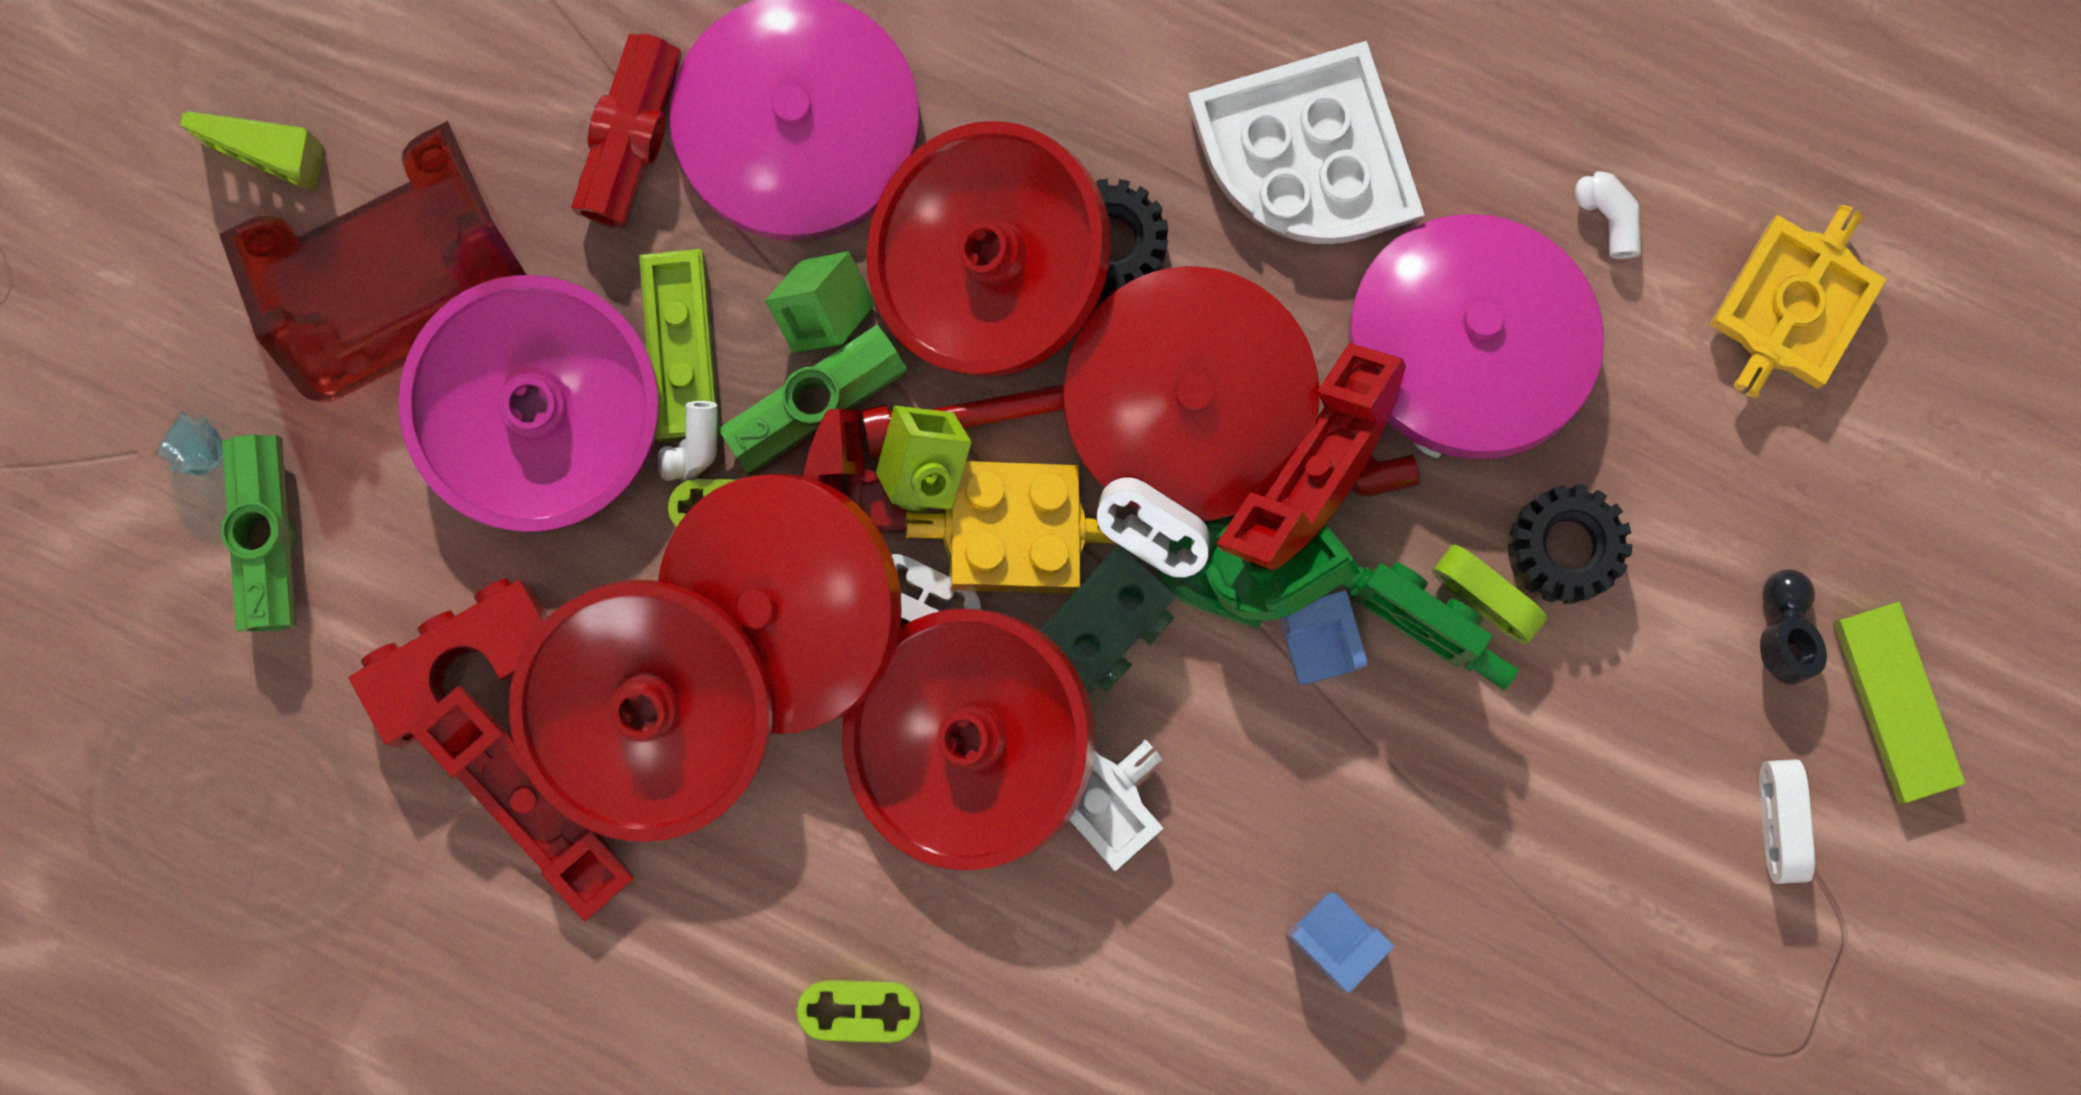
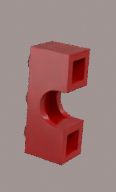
(409, 680)

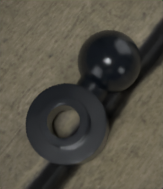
(1793, 645)

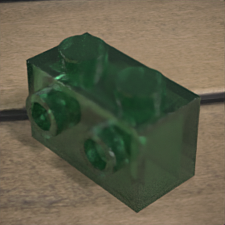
(1109, 617)

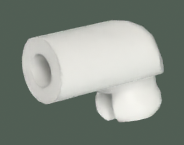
(1618, 206)
(697, 449)

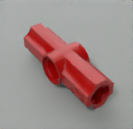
(626, 130)

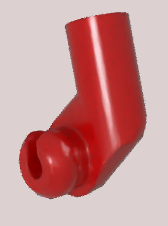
(1387, 476)

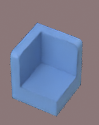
(1324, 639)
(1339, 942)

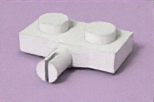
(1111, 808)

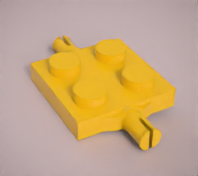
(1798, 301)
(1013, 528)

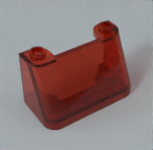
(364, 285)

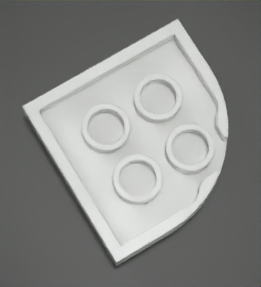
(1309, 149)

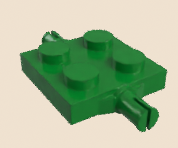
(1444, 629)

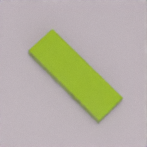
(678, 335)
(1899, 703)

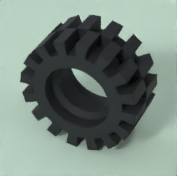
(1149, 231)
(1605, 531)

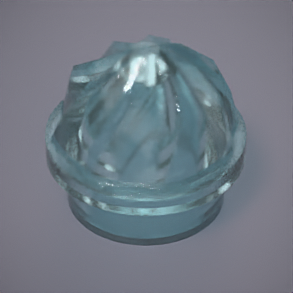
(190, 445)

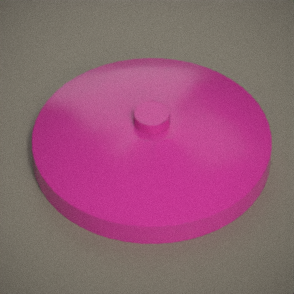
(793, 117)
(1490, 333)
(529, 403)

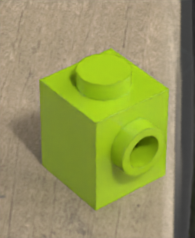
(922, 458)

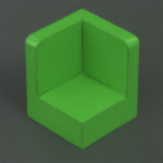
(820, 302)

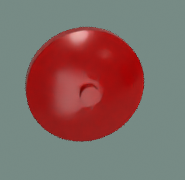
(988, 249)
(1191, 388)
(802, 582)
(640, 710)
(971, 741)

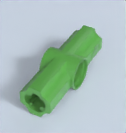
(848, 375)
(254, 492)

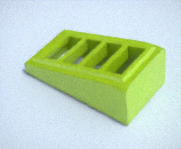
(271, 147)

